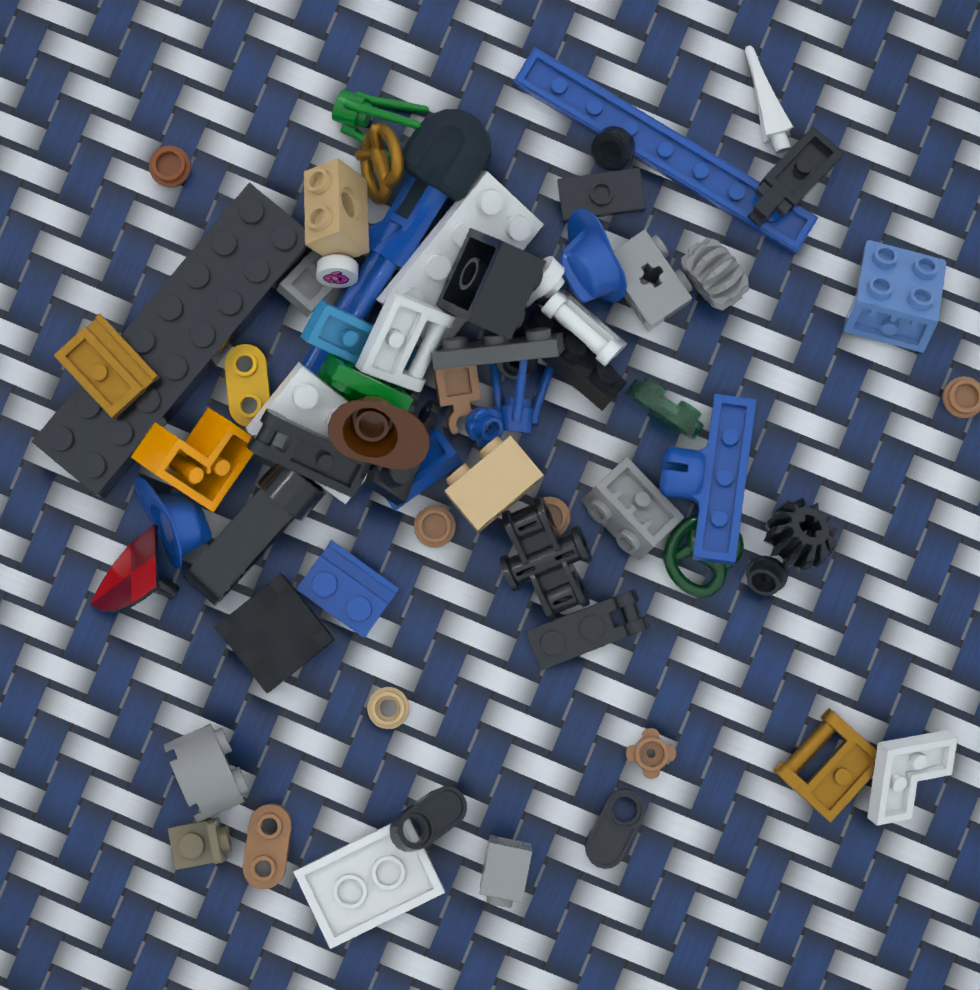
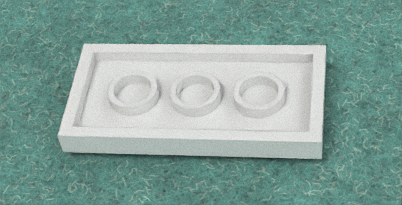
(486, 209)

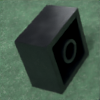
(491, 283)

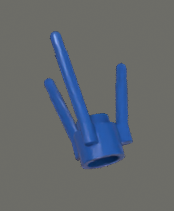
(517, 410)

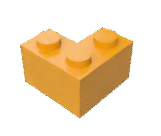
(203, 464)

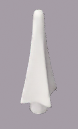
(773, 119)

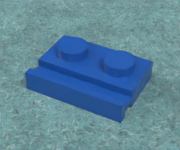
(347, 589)

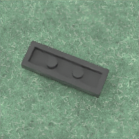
(496, 349)

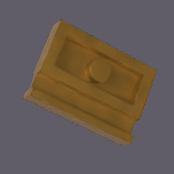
(106, 366)

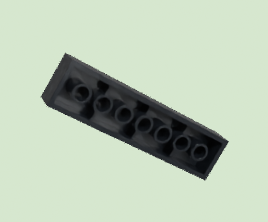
(181, 336)

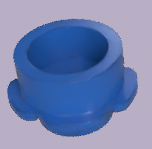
(477, 422)

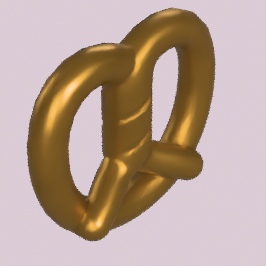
(373, 153)

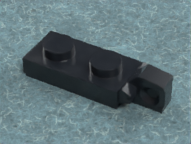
(795, 176)

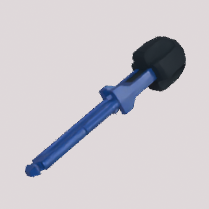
(442, 164)

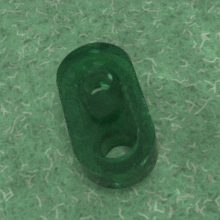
(651, 398)

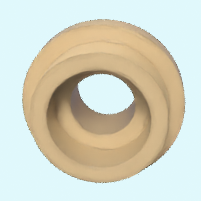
(376, 714)

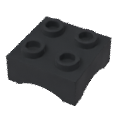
(274, 633)

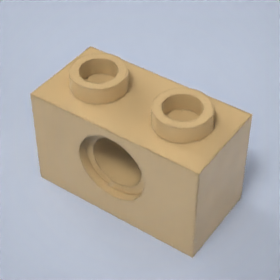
(336, 210)

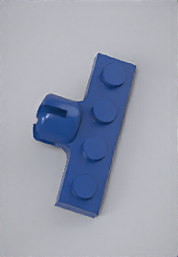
(715, 478)

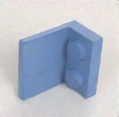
(896, 296)

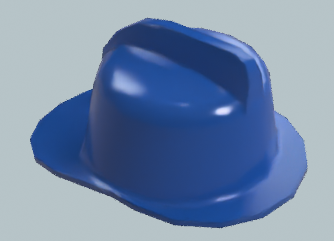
(590, 262)
(178, 519)

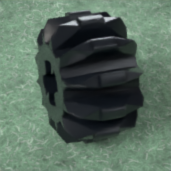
(800, 535)

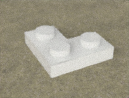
(900, 766)

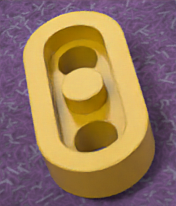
(246, 385)

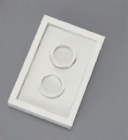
(306, 401)
(367, 884)

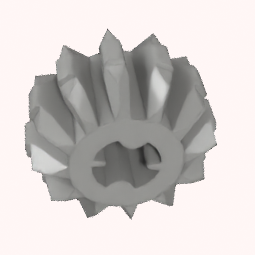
(715, 273)

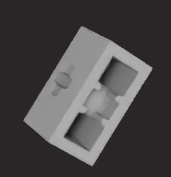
(672, 290)
(505, 871)

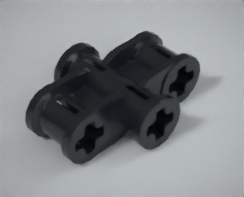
(545, 558)

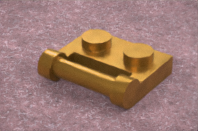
(839, 775)

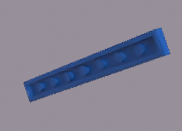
(659, 146)

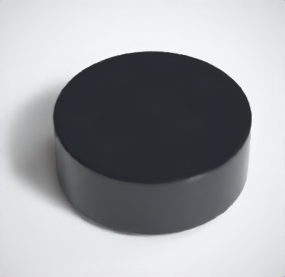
(613, 148)

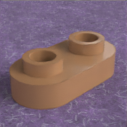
(267, 846)

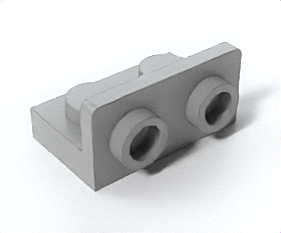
(632, 509)

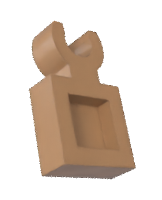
(457, 388)

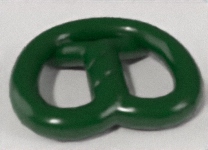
(673, 555)

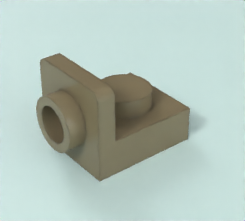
(199, 843)

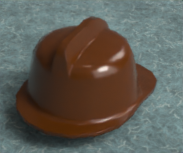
(378, 433)

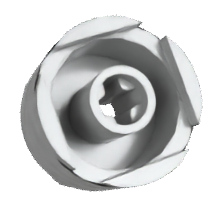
(205, 771)

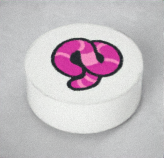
(337, 271)

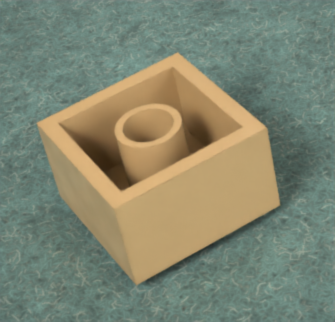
(493, 482)

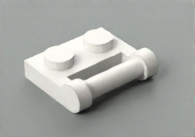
(584, 325)
(396, 336)

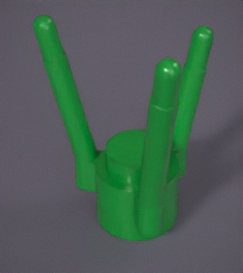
(358, 108)

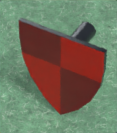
(134, 576)

